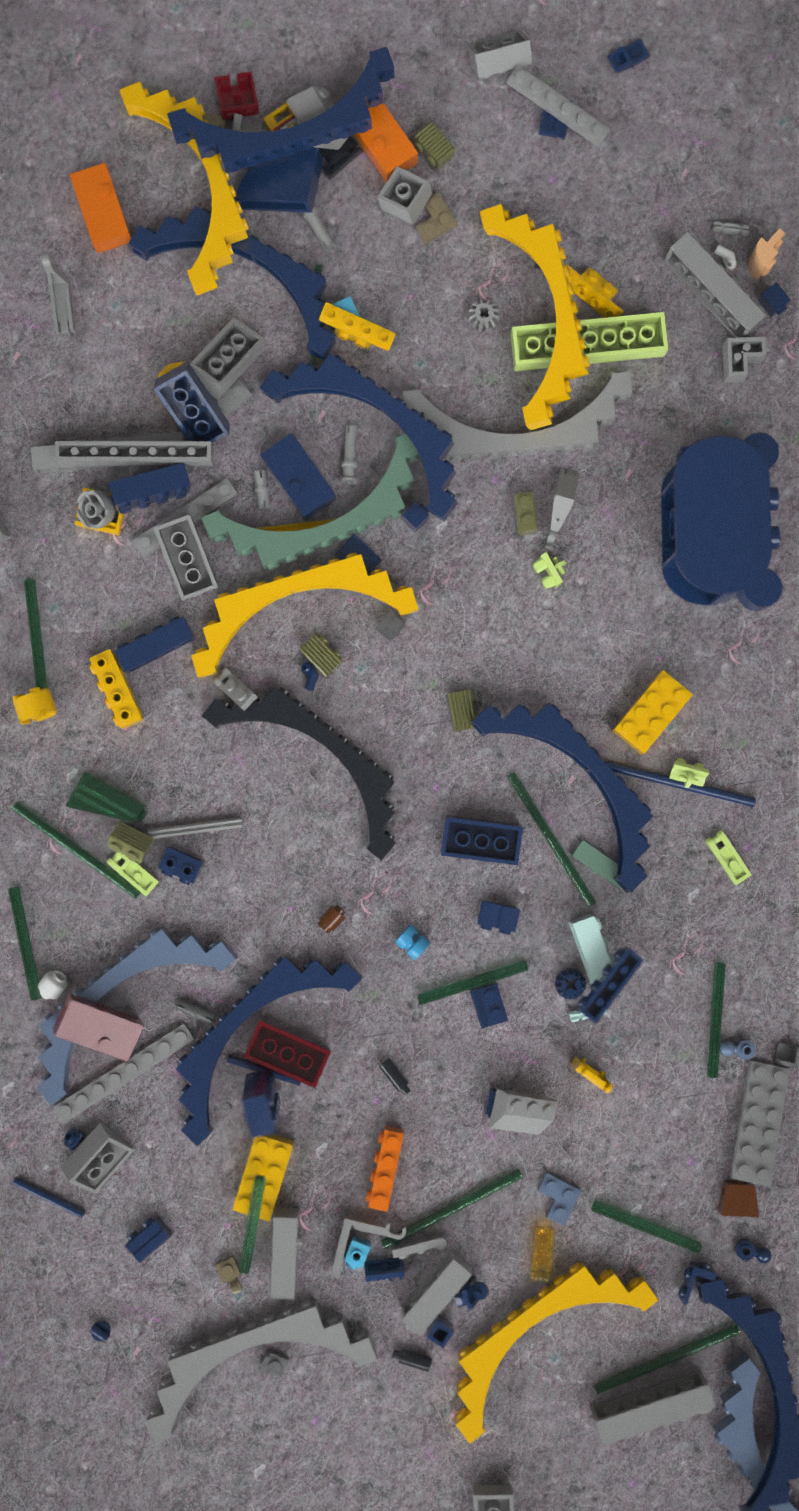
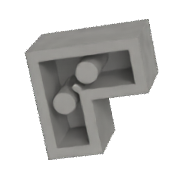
(740, 352)

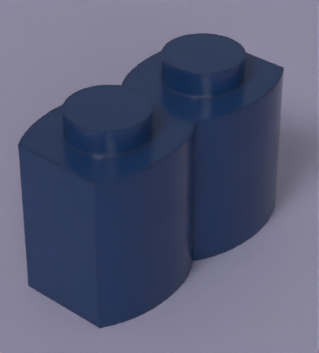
(498, 917)

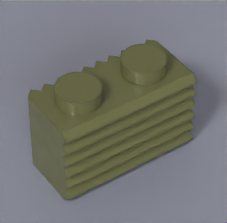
(433, 146)
(525, 513)
(320, 655)
(462, 709)
(130, 842)

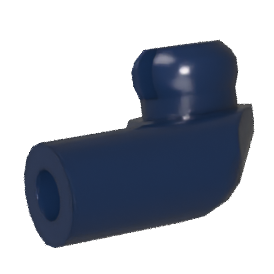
(311, 674)

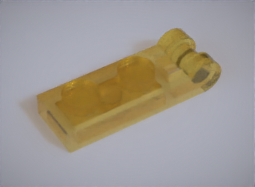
(542, 1253)

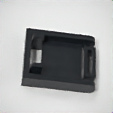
(339, 158)

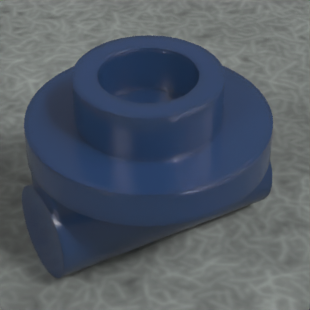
(73, 1138)
(100, 1331)

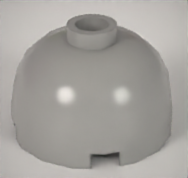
(95, 509)

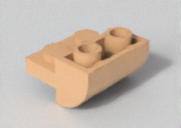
(764, 254)

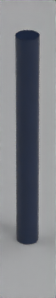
(256, 1067)
(48, 1197)

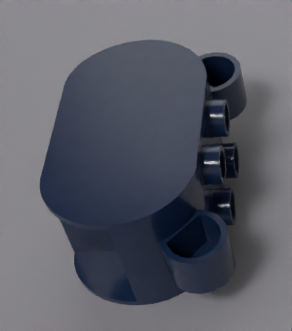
(720, 522)

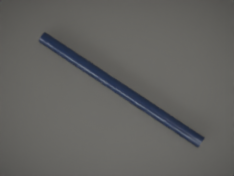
(665, 780)

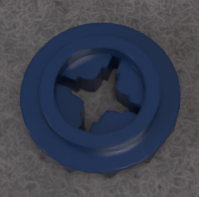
(571, 974)

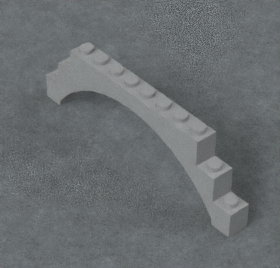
(569, 435)
(292, 1325)

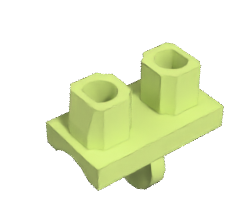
(545, 563)
(688, 773)

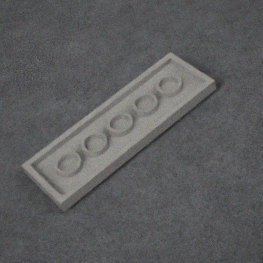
(760, 1123)

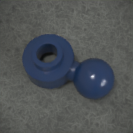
(762, 1254)

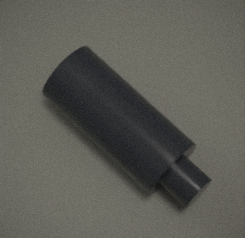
(395, 1076)
(413, 1359)

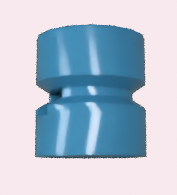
(412, 942)

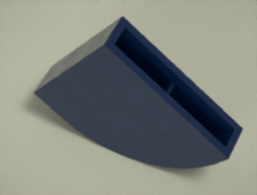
(282, 184)

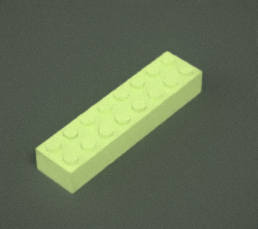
(605, 340)

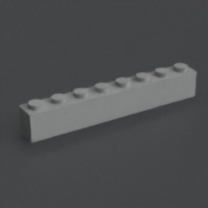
(134, 453)
(44, 455)

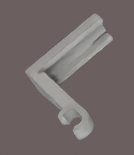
(59, 296)
(562, 503)
(363, 1225)

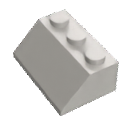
(500, 53)
(309, 105)
(522, 1112)
(96, 1159)

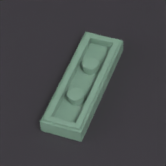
(596, 861)

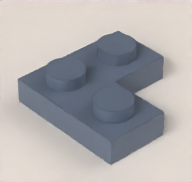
(564, 1196)

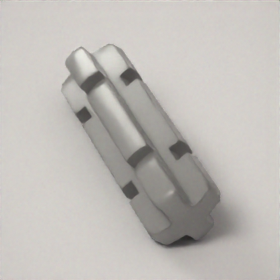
(731, 228)

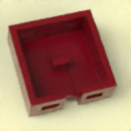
(238, 98)

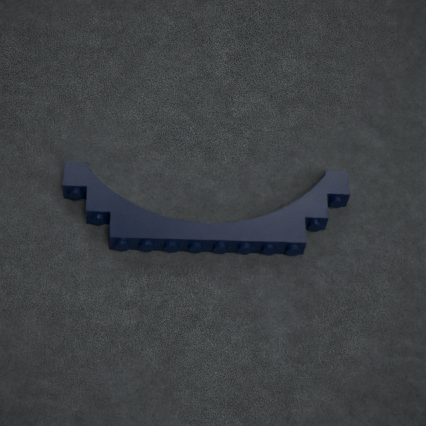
(250, 148)
(295, 277)
(340, 379)
(626, 810)
(201, 1062)
(765, 1334)

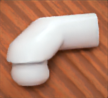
(728, 257)

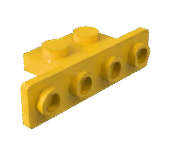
(595, 292)
(355, 328)

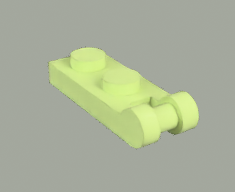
(728, 858)
(134, 873)

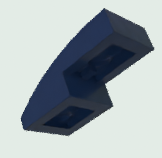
(628, 57)

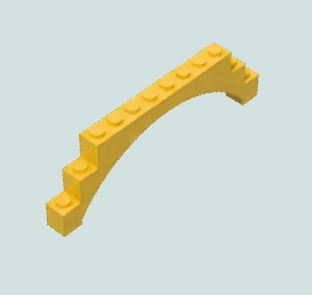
(225, 223)
(568, 354)
(241, 606)
(568, 1290)

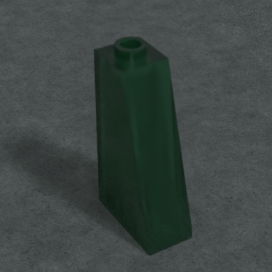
(103, 799)

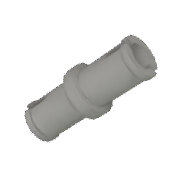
(262, 490)

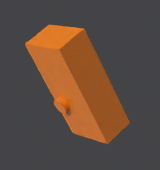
(387, 143)
(101, 208)

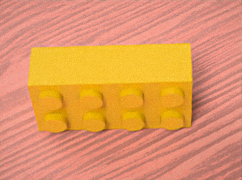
(652, 712)
(269, 1159)

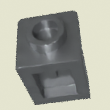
(272, 1363)

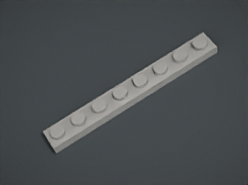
(124, 1073)

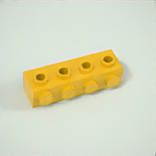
(116, 689)

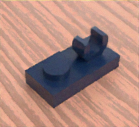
(384, 1269)

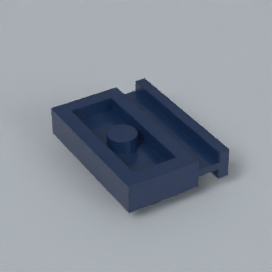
(552, 127)
(355, 545)
(489, 1005)

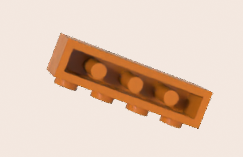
(386, 1168)

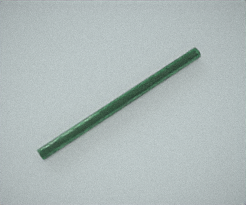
(551, 839)
(76, 850)
(455, 1207)
(667, 1359)

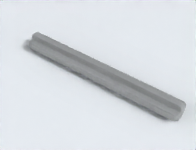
(195, 828)

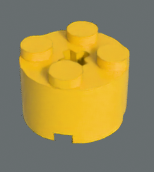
(34, 706)

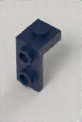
(695, 1269)

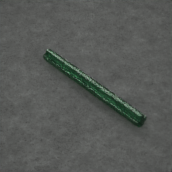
(35, 633)
(24, 943)
(472, 982)
(716, 1020)
(252, 1224)
(646, 1227)

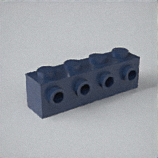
(155, 644)
(610, 984)

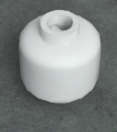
(52, 985)

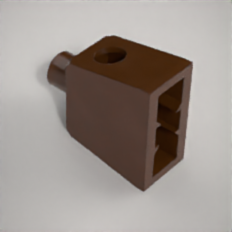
(738, 1199)

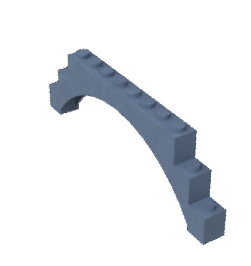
(155, 952)
(737, 1427)

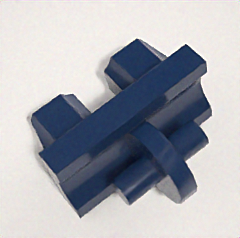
(471, 1293)

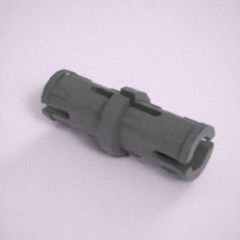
(195, 1011)

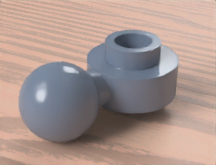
(727, 1048)

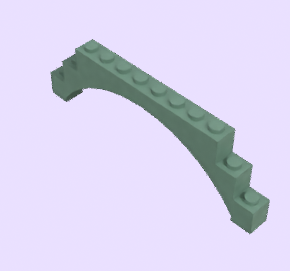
(278, 547)

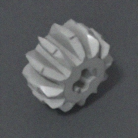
(485, 308)

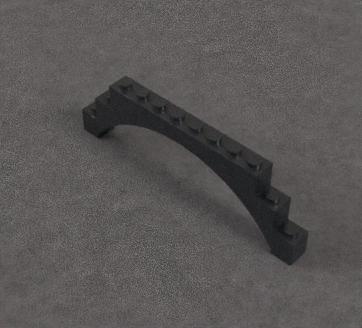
(371, 782)

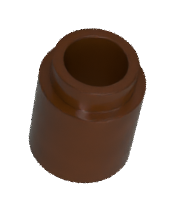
(331, 918)

